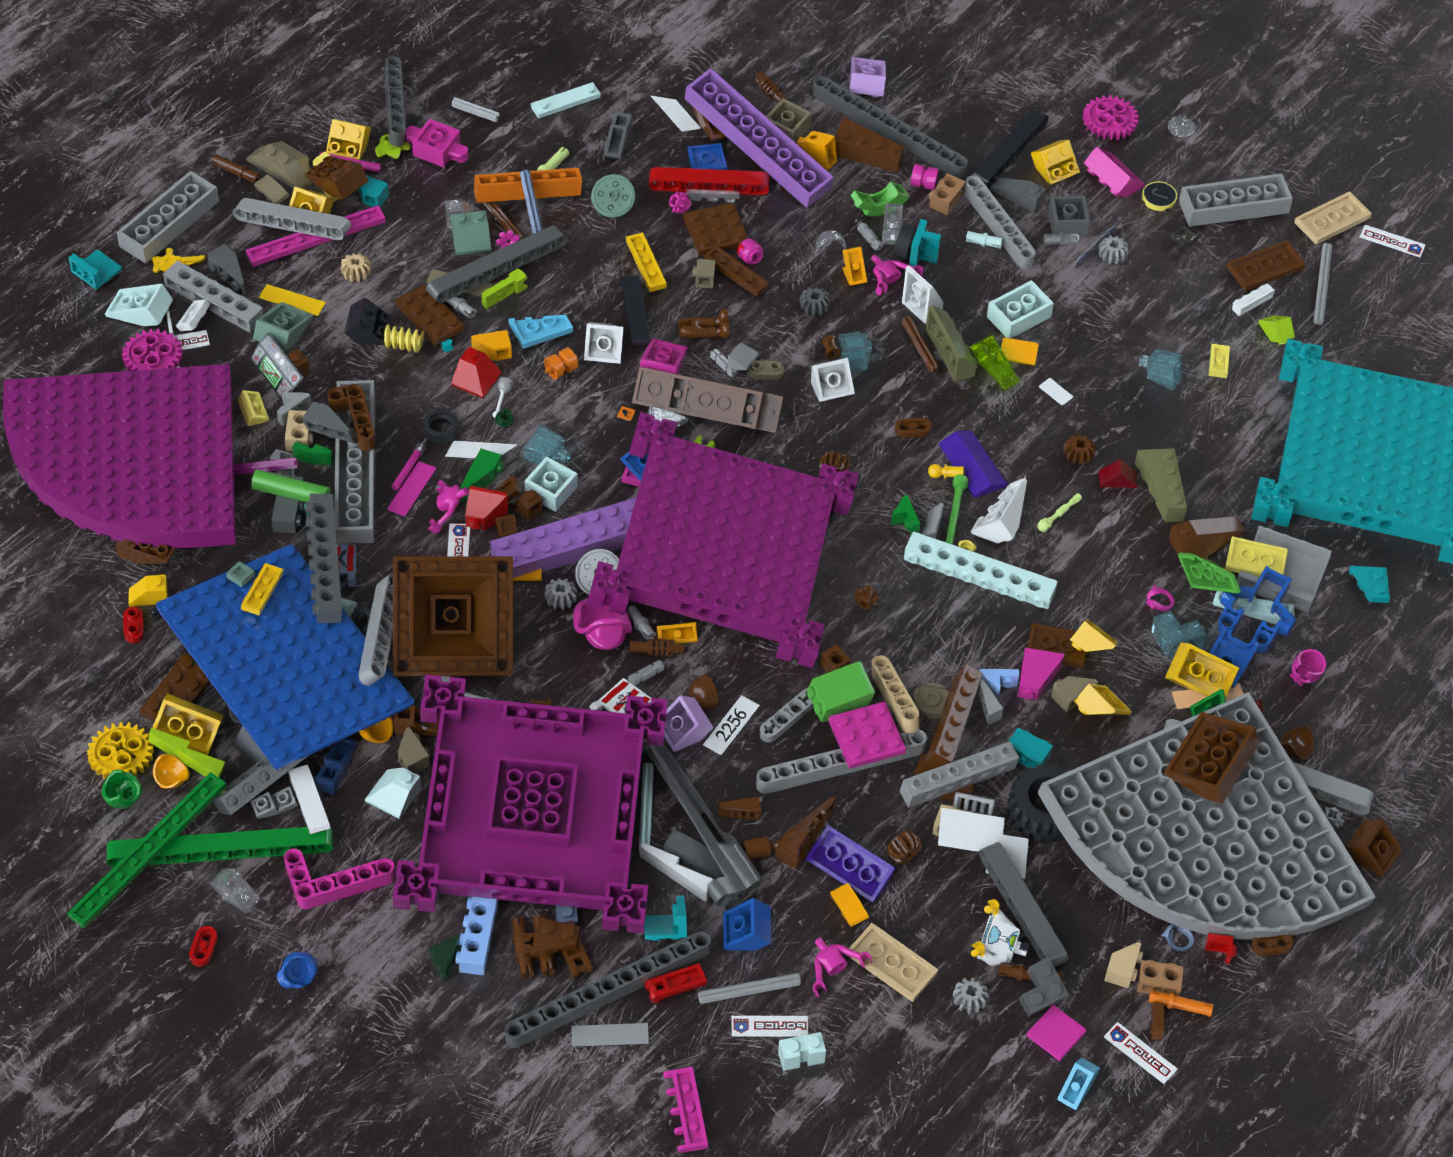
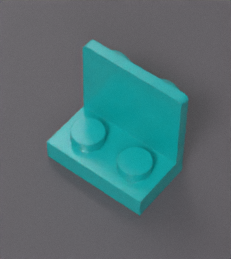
(94, 269)
(667, 926)

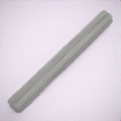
(749, 988)

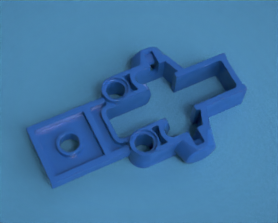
(1237, 651)

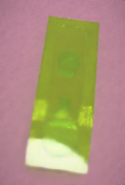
(994, 362)

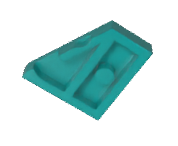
(1372, 582)

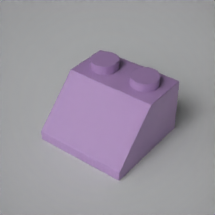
(685, 723)

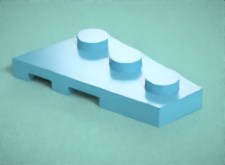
(535, 331)

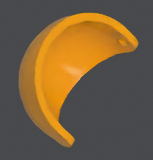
(378, 732)
(170, 771)

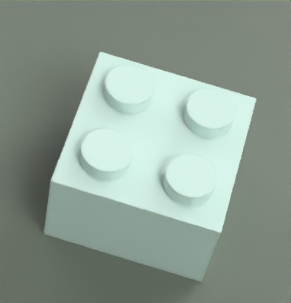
(552, 483)

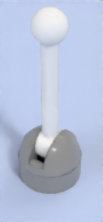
(504, 386)

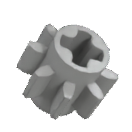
(1334, 817)

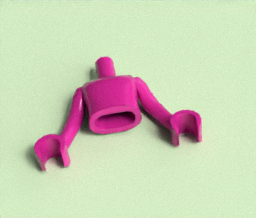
(888, 272)
(448, 501)
(833, 961)

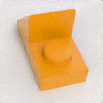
(854, 266)

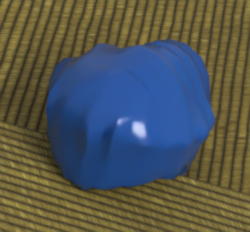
(297, 970)

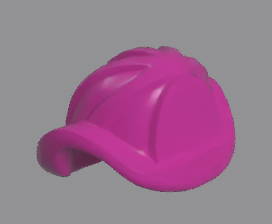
(601, 627)

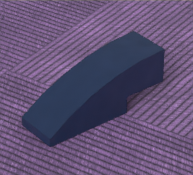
(335, 765)

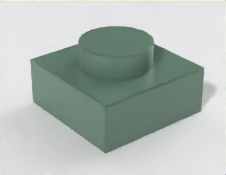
(240, 574)

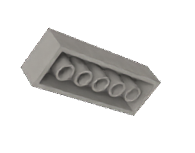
(1235, 200)
(168, 217)

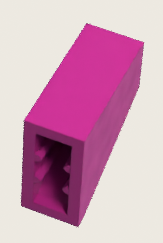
(1037, 672)

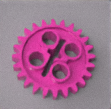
(1110, 117)
(152, 351)

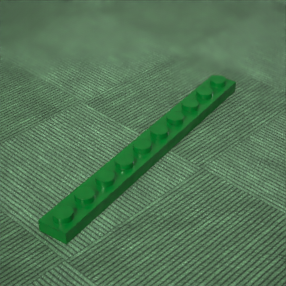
(146, 850)

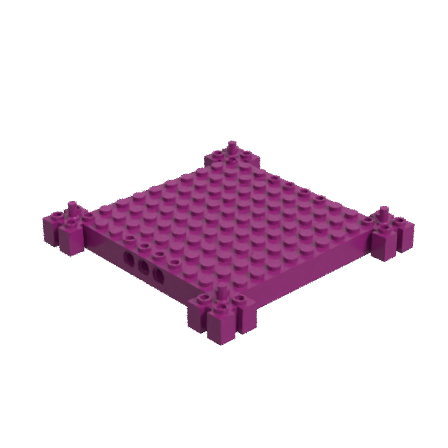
(724, 540)
(531, 804)

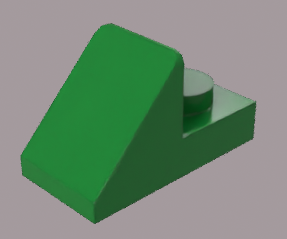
(905, 514)

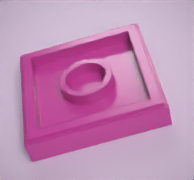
(1056, 1032)

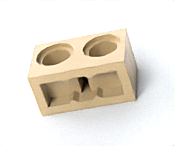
(296, 430)

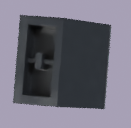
(367, 323)

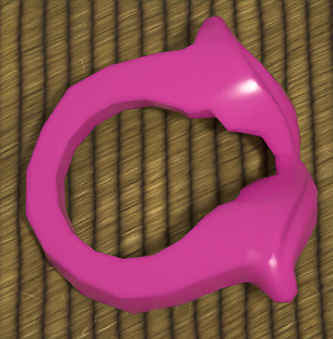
(1156, 605)

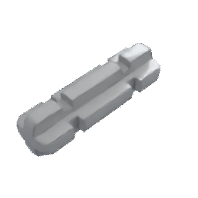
(870, 237)
(722, 361)
(646, 672)

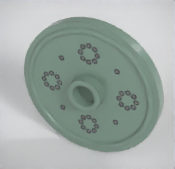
(613, 196)

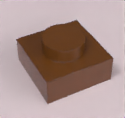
(506, 525)

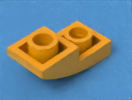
(849, 905)

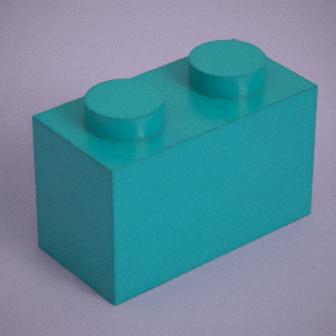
(1030, 749)

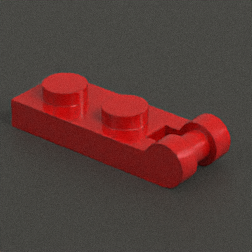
(675, 982)

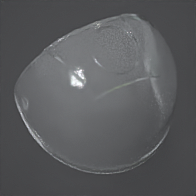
(828, 236)

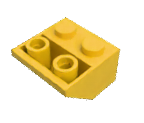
(348, 139)
(1055, 161)

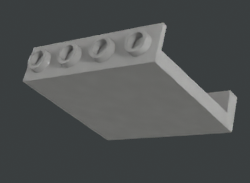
(1303, 564)

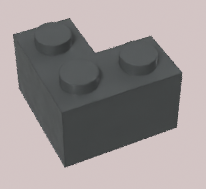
(1048, 988)

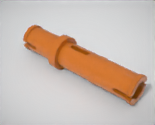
(1182, 1003)

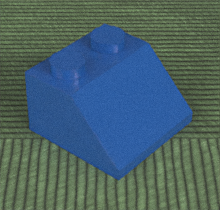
(747, 926)

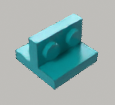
(924, 245)

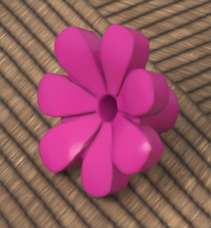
(503, 241)

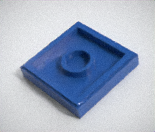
(707, 157)

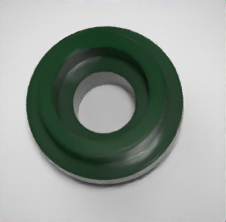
(506, 414)

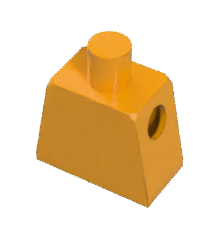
(820, 148)

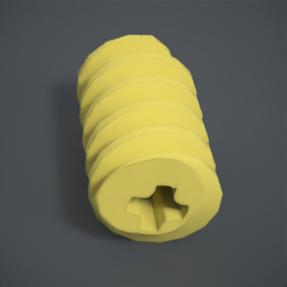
(403, 340)

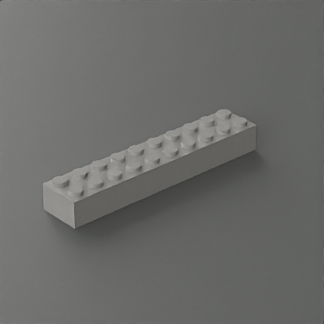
(355, 479)

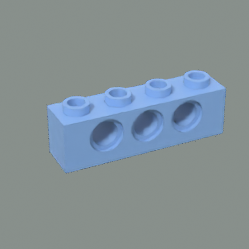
(476, 961)

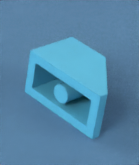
(1078, 1083)

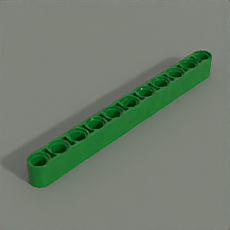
(230, 846)

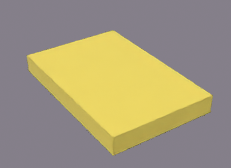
(1254, 557)

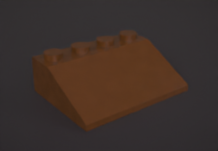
(1213, 756)

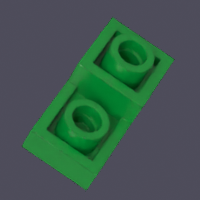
(317, 455)

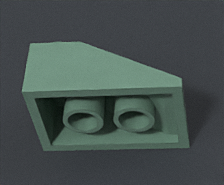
(284, 325)

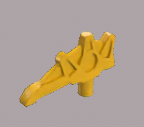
(165, 262)

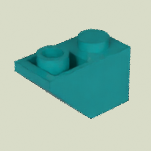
(374, 192)

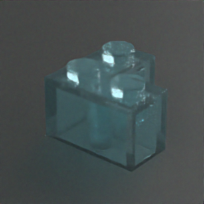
(857, 350)
(1171, 633)

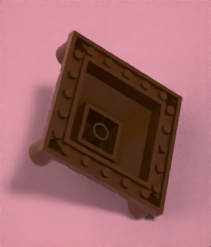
(452, 615)

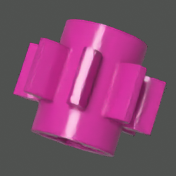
(680, 202)

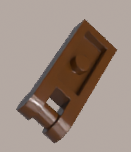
(577, 954)

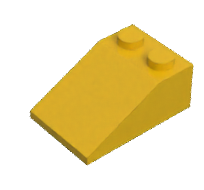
(1200, 671)

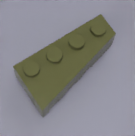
(1163, 478)

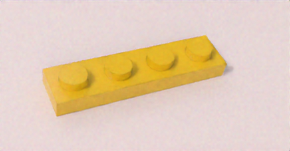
(646, 262)

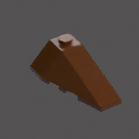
(1205, 535)
(799, 838)

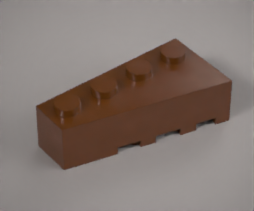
(867, 147)

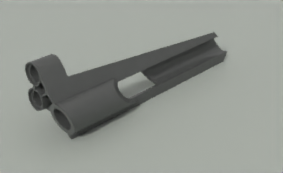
(738, 871)

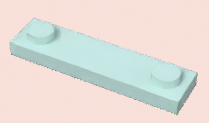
(565, 100)

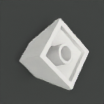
(603, 342)

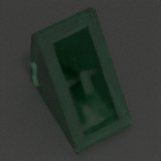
(443, 956)

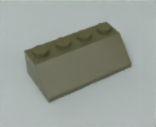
(950, 344)

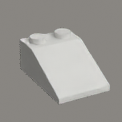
(919, 295)

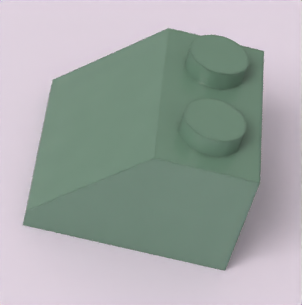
(470, 232)

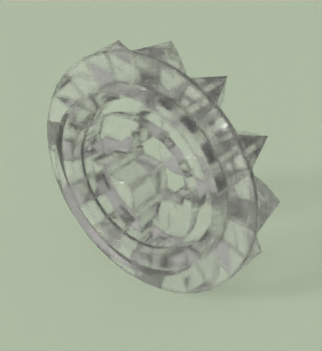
(1177, 130)

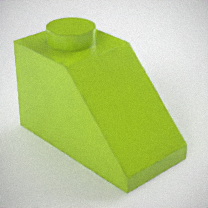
(1277, 328)

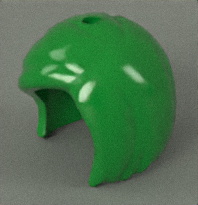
(121, 789)

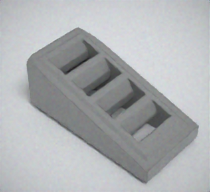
(990, 704)
(992, 807)

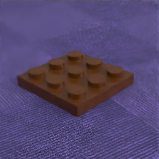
(715, 227)

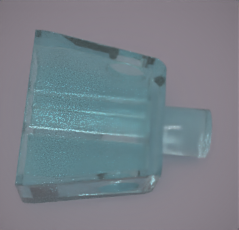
(1163, 367)
(545, 443)

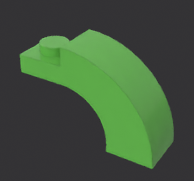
(875, 203)

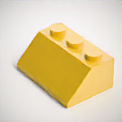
(188, 722)

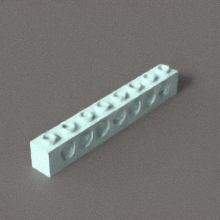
(980, 570)

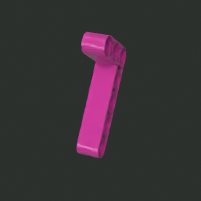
(335, 881)

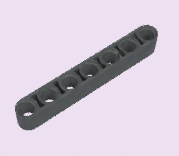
(394, 101)
(1022, 904)

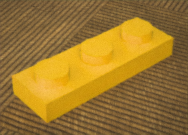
(262, 589)

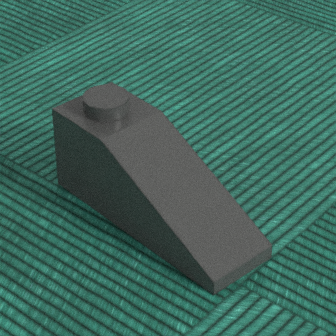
(1021, 192)
(323, 420)

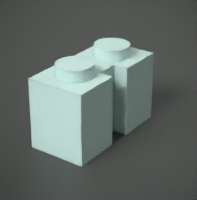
(801, 1049)

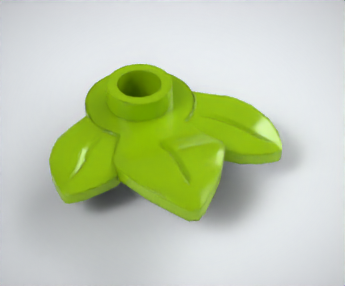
(386, 148)

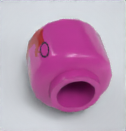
(750, 251)

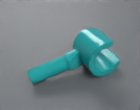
(447, 345)

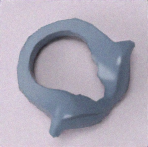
(1168, 934)

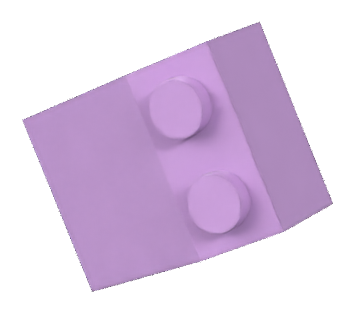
(867, 77)

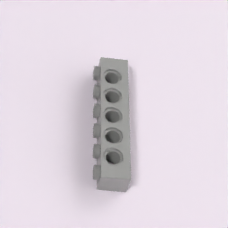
(222, 299)
(959, 774)

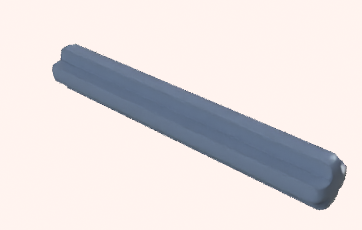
(530, 201)

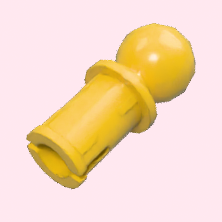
(936, 471)

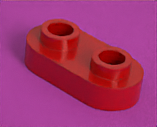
(133, 622)
(203, 948)

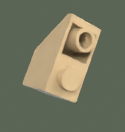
(1122, 965)

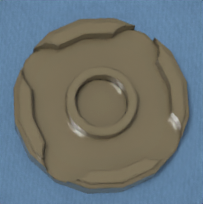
(930, 699)

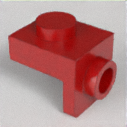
(1222, 944)

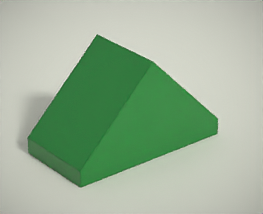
(1209, 702)

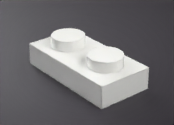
(193, 315)

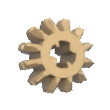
(355, 267)

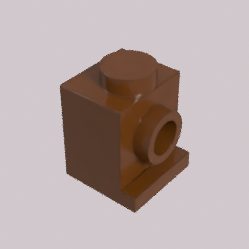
(526, 502)

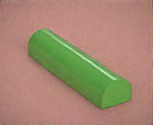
(286, 486)

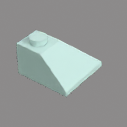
(395, 791)

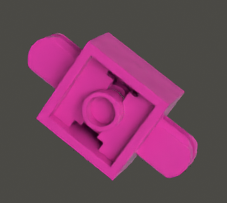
(436, 143)

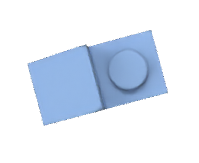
(1000, 678)

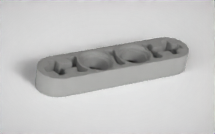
(787, 713)

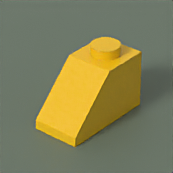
(148, 591)

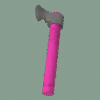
(418, 451)

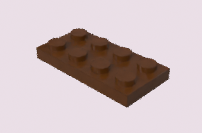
(1266, 265)
(429, 315)
(183, 681)

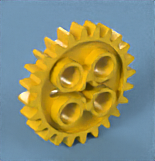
(121, 750)

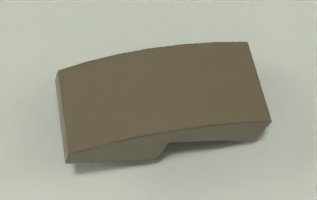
(271, 189)

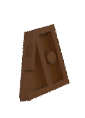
(554, 936)

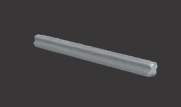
(1323, 284)

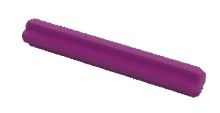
(267, 466)

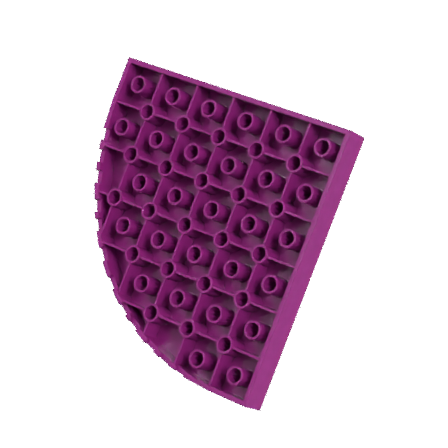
(130, 451)

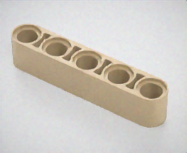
(895, 694)

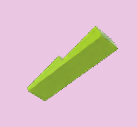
(180, 748)

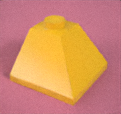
(311, 200)
(1092, 638)
(1100, 701)

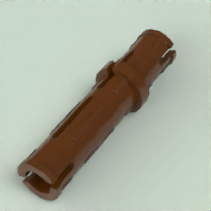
(242, 172)
(1017, 971)

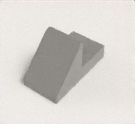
(292, 401)

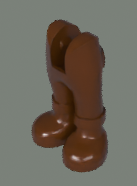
(705, 327)

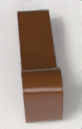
(352, 398)

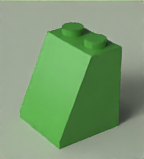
(840, 691)

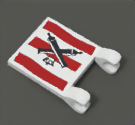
(616, 698)

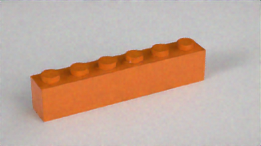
(545, 184)

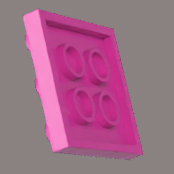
(867, 735)

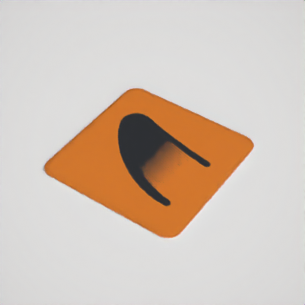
(626, 413)

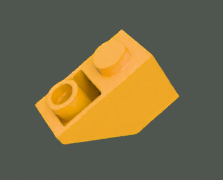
(494, 344)

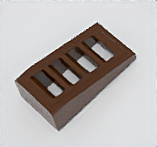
(742, 808)

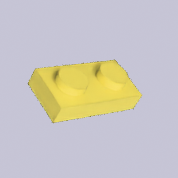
(1219, 360)

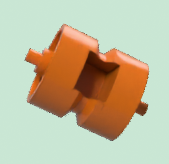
(561, 363)

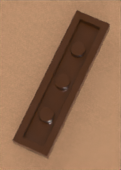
(737, 271)

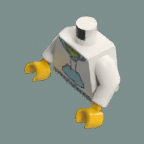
(999, 938)

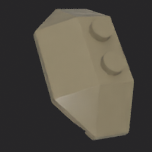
(282, 163)

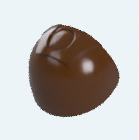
(704, 692)
(1298, 742)

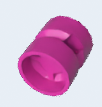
(925, 177)

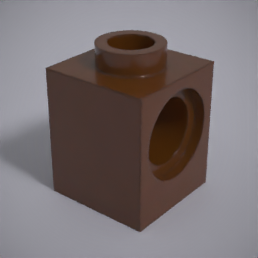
(832, 656)

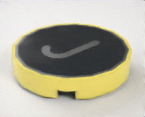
(1159, 196)

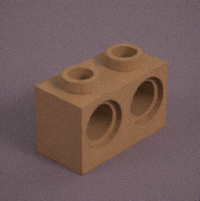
(947, 194)
(1159, 980)

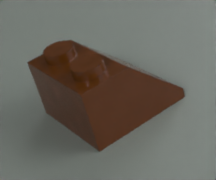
(1374, 846)

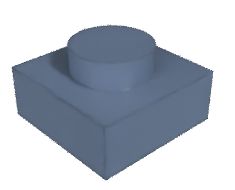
(566, 913)

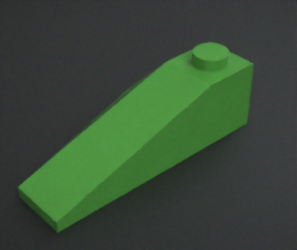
(1207, 574)

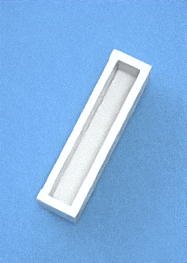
(1253, 299)

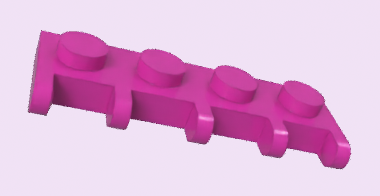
(688, 1109)

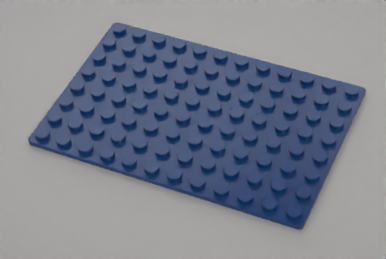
(282, 670)

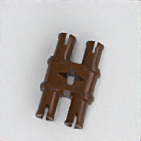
(523, 945)

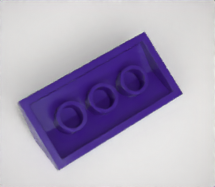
(965, 450)
(851, 864)

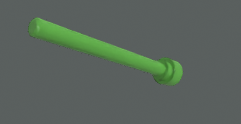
(960, 483)

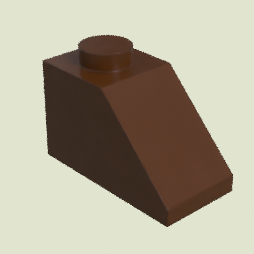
(299, 361)

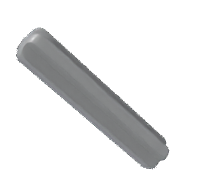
(475, 109)

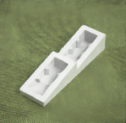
(308, 799)
(670, 866)

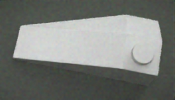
(1004, 515)

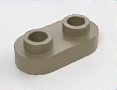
(766, 370)

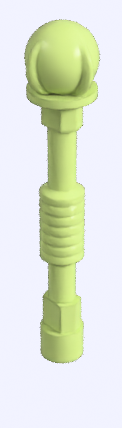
(1046, 523)

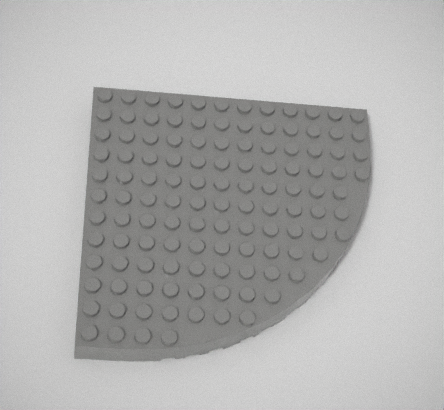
(1229, 869)

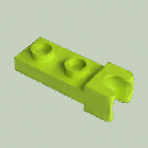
(504, 288)

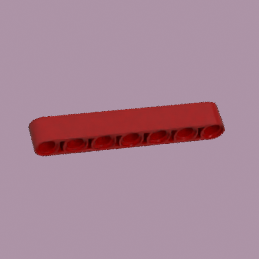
(709, 179)

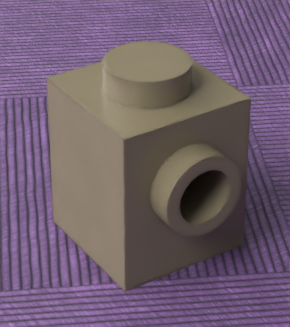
(704, 273)

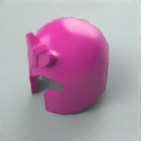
(1308, 667)

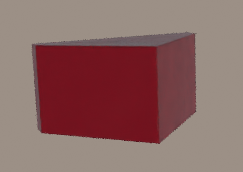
(1118, 476)

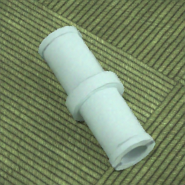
(984, 239)

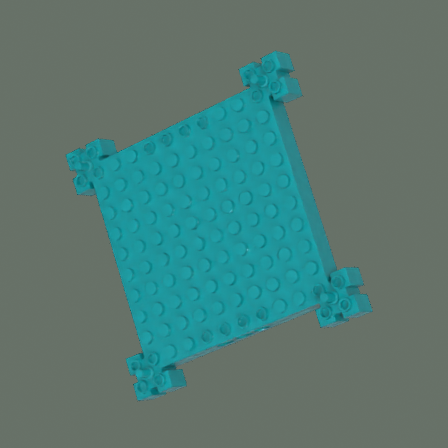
(1364, 452)

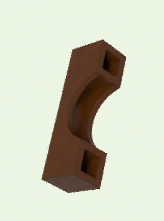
(411, 718)

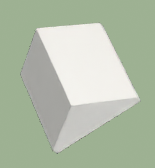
(832, 379)

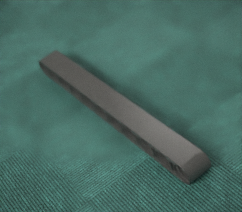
(890, 127)
(601, 995)

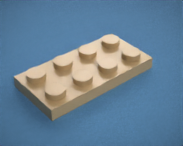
(1333, 218)
(894, 962)

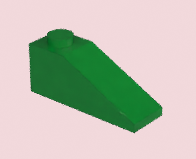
(483, 470)

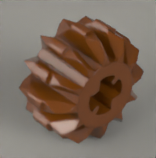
(1079, 449)
(837, 460)
(904, 847)

